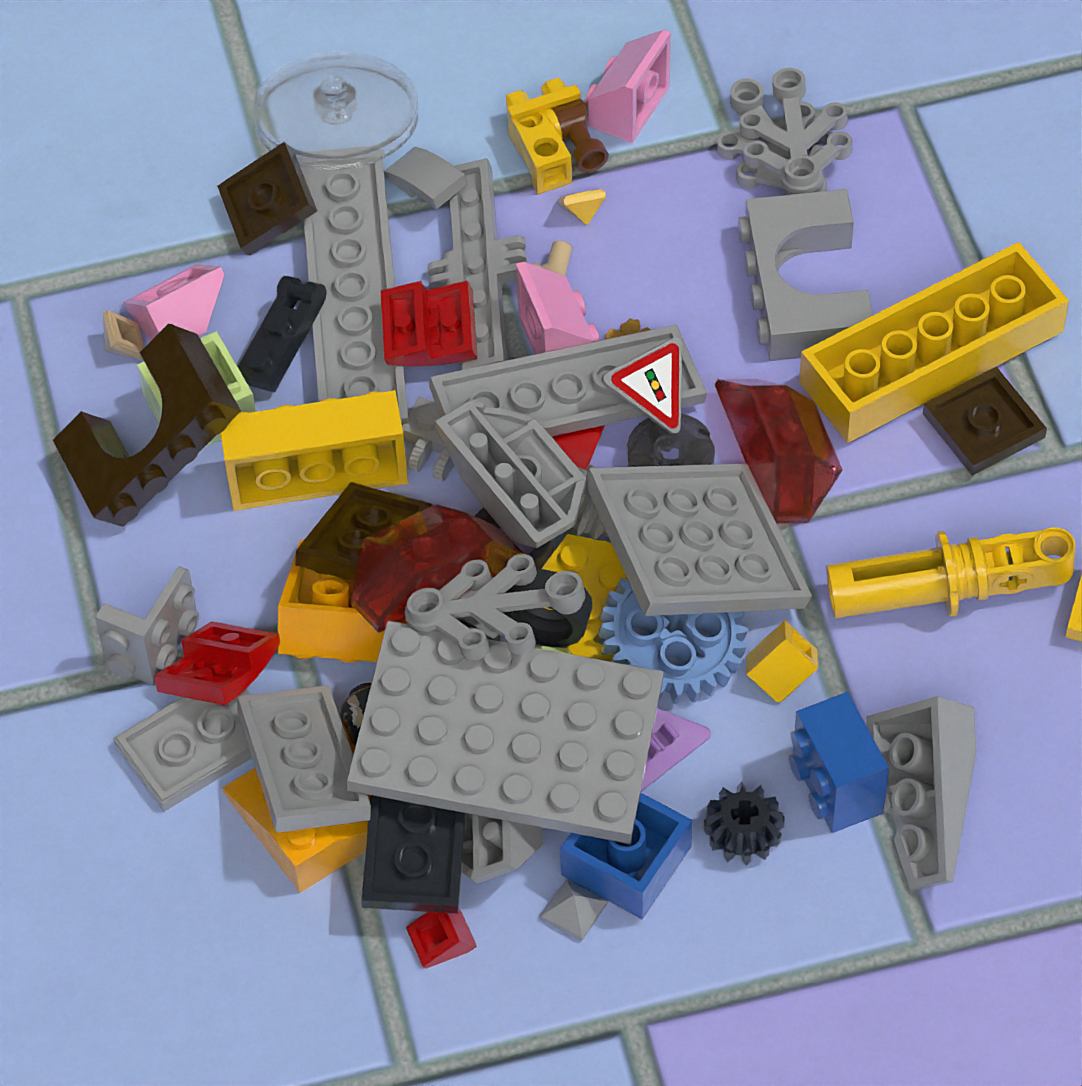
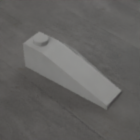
(928, 783)

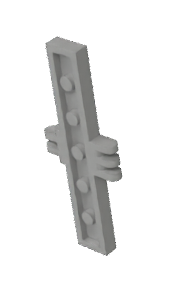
(480, 259)

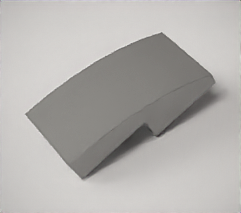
(427, 176)

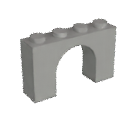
(778, 231)

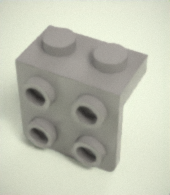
(149, 645)

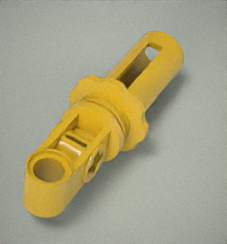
(951, 572)

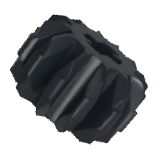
(745, 807)

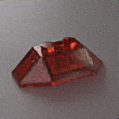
(781, 445)
(422, 554)

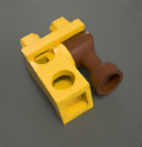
(543, 125)

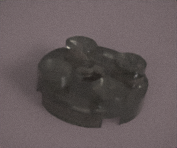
(650, 439)

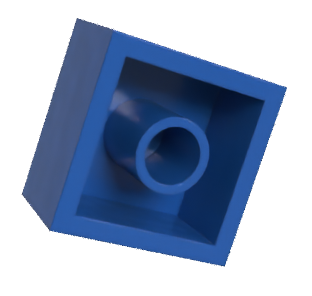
(838, 763)
(631, 872)

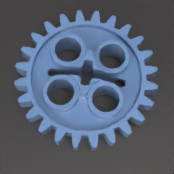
(676, 638)

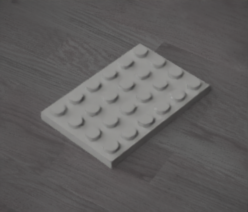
(507, 734)

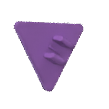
(670, 743)

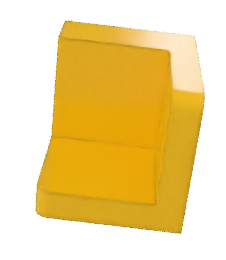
(782, 662)

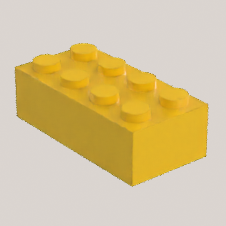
(314, 450)

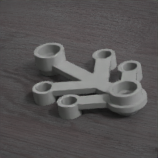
(747, 96)
(801, 171)
(438, 609)

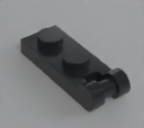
(281, 333)

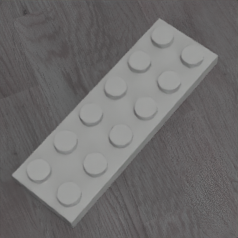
(563, 384)

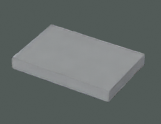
(184, 748)

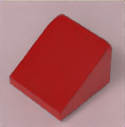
(440, 937)

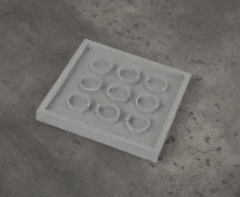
(696, 539)

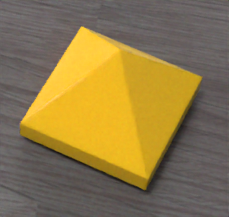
(583, 204)

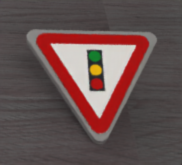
(652, 383)

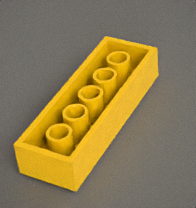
(933, 341)

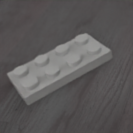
(301, 758)

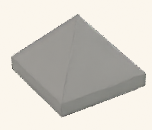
(574, 910)

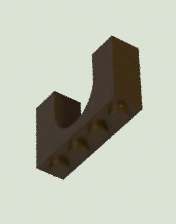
(193, 413)

